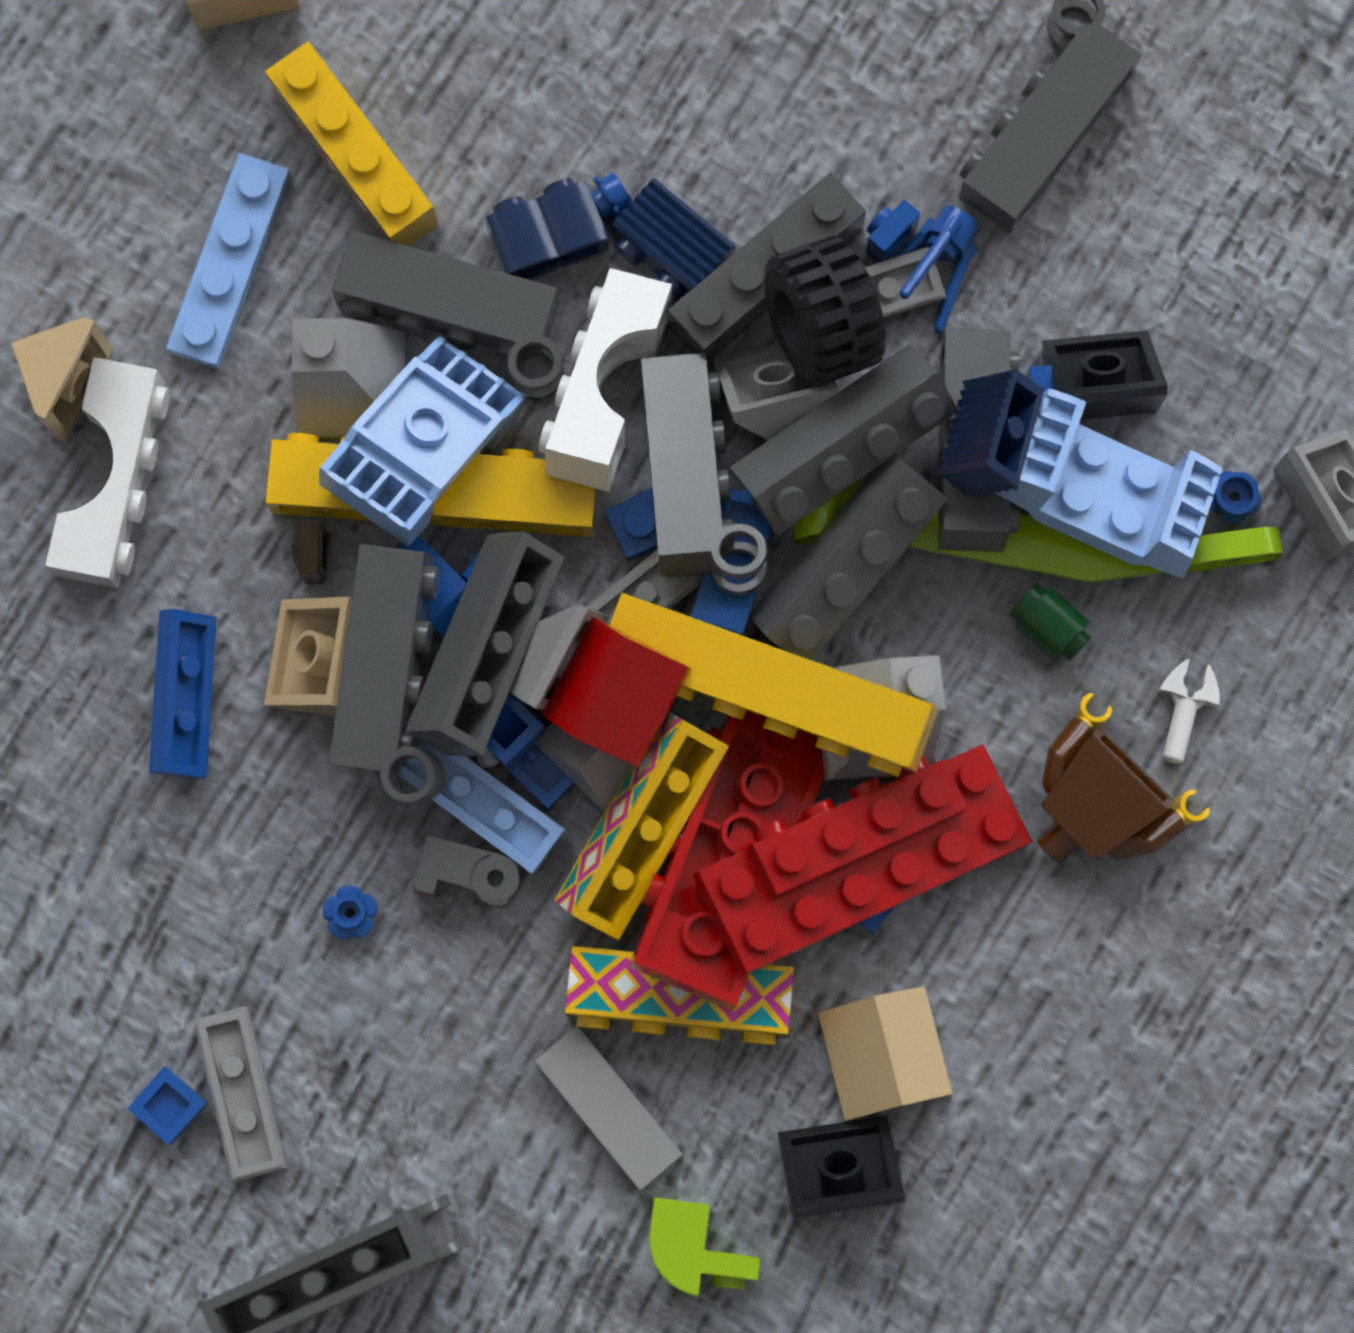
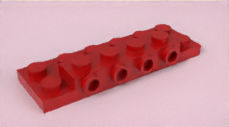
(754, 785)
(860, 857)

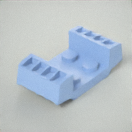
(420, 438)
(1113, 492)

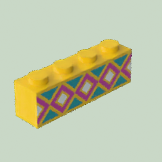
(351, 146)
(640, 826)
(608, 989)

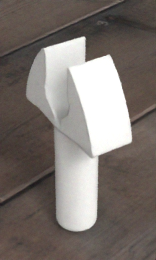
(1186, 708)

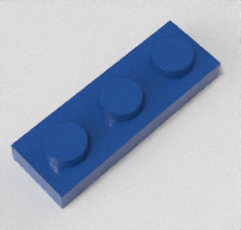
(182, 694)

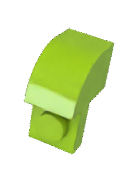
(680, 1254)

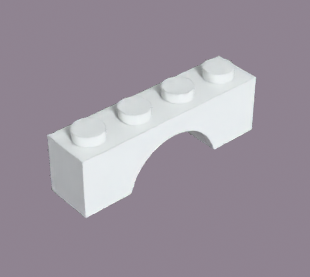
(624, 326)
(94, 539)

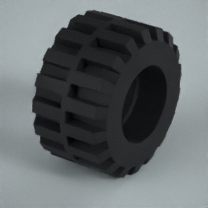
(824, 310)

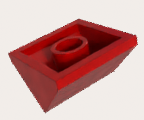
(615, 692)

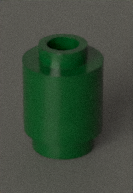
(1050, 623)

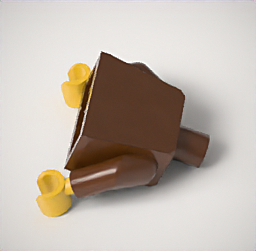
(1105, 796)

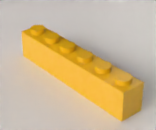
(488, 495)
(785, 688)

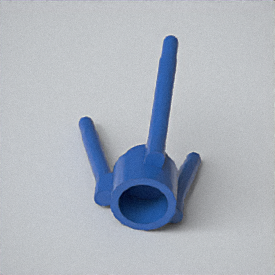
(948, 238)

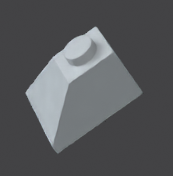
(341, 371)
(767, 391)
(550, 653)
(909, 675)

